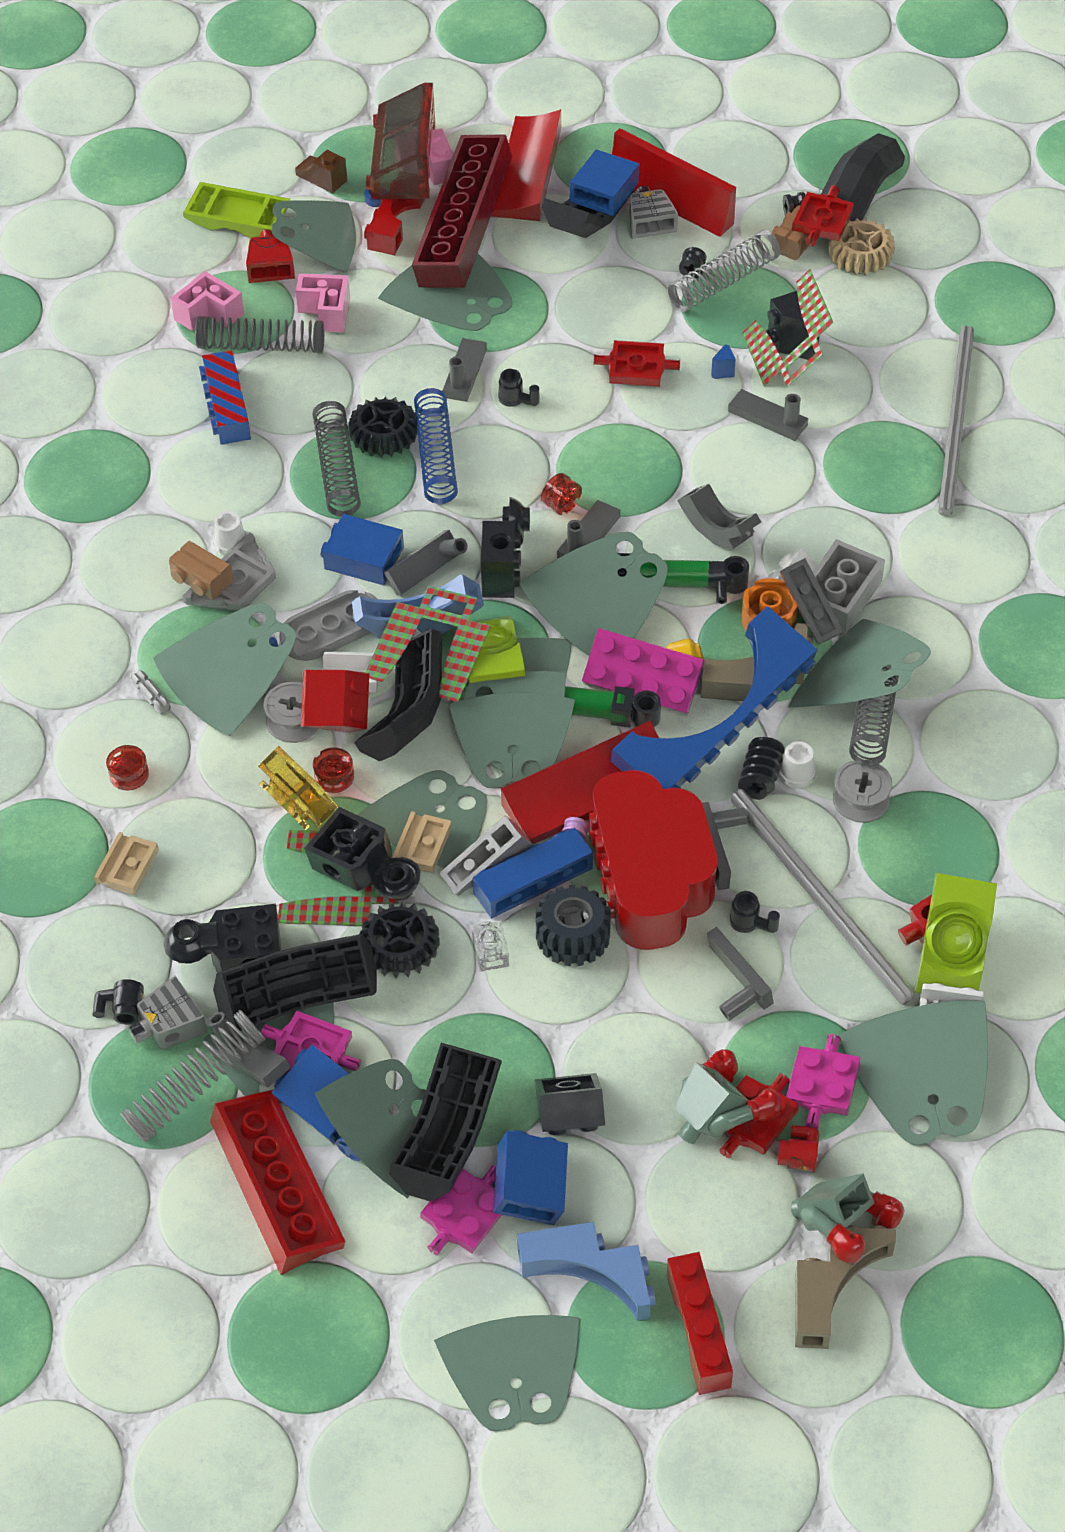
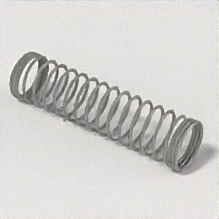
(686, 291)
(250, 1031)

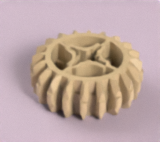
(863, 247)

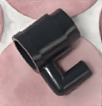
(512, 392)
(746, 917)
(125, 998)

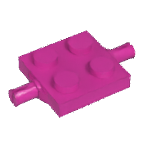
(308, 1030)
(823, 1080)
(464, 1213)

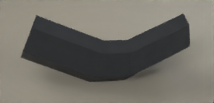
(864, 170)
(576, 218)
(416, 698)
(297, 979)
(446, 1123)

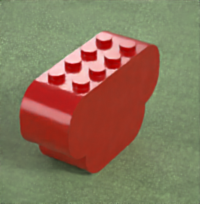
(652, 857)

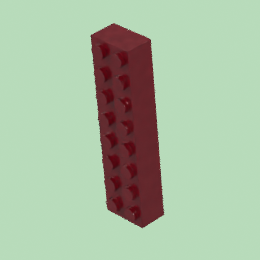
(462, 211)

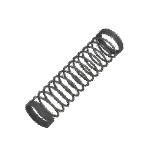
(201, 334)
(337, 423)
(871, 737)

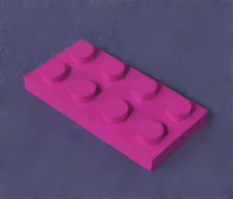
(643, 666)

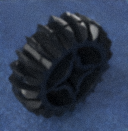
(383, 426)
(399, 928)

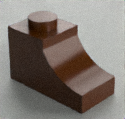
(325, 171)

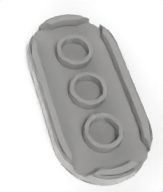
(325, 626)

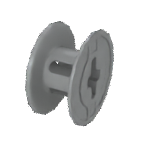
(283, 713)
(857, 805)

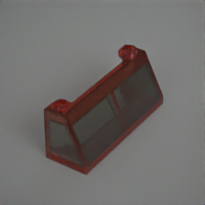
(403, 145)

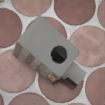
(651, 213)
(168, 1016)

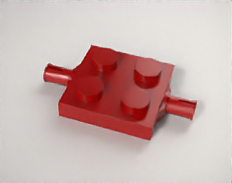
(823, 216)
(636, 363)
(760, 1134)

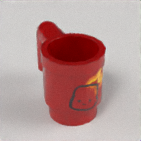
(800, 1153)

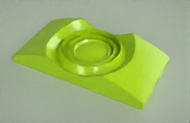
(232, 208)
(500, 653)
(956, 932)

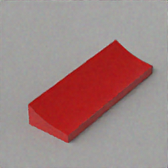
(533, 152)
(692, 191)
(564, 789)
(276, 1180)

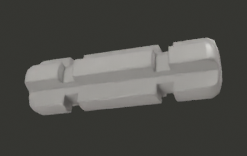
(150, 692)

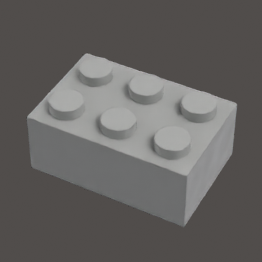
(848, 580)

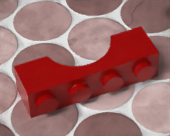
(385, 230)
(702, 1327)

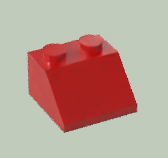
(335, 700)

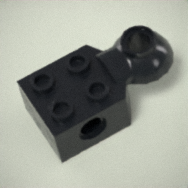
(499, 551)
(360, 856)
(229, 936)

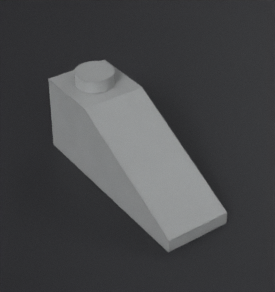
(491, 849)

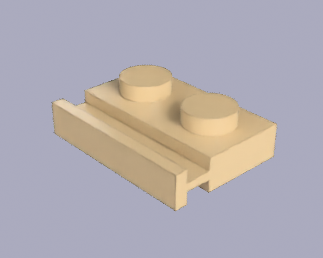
(423, 840)
(126, 863)

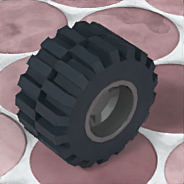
(573, 925)

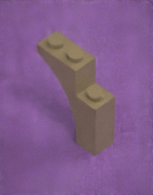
(734, 678)
(821, 1282)

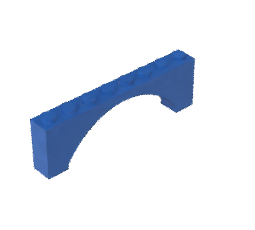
(778, 659)

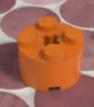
(769, 593)

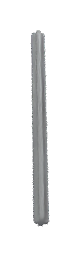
(956, 421)
(824, 898)

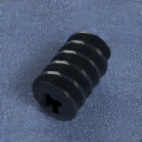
(761, 767)

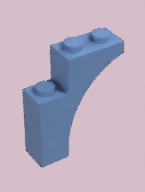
(375, 613)
(582, 1254)

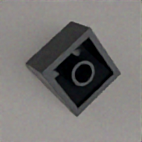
(787, 325)
(570, 1103)

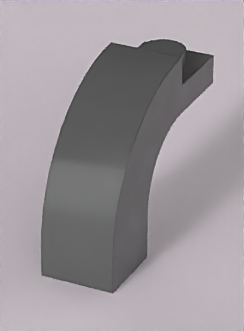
(714, 520)

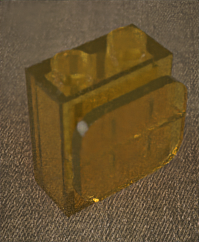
(295, 789)

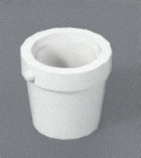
(227, 531)
(797, 765)

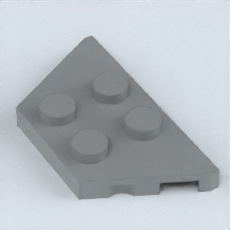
(250, 575)

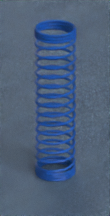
(437, 478)

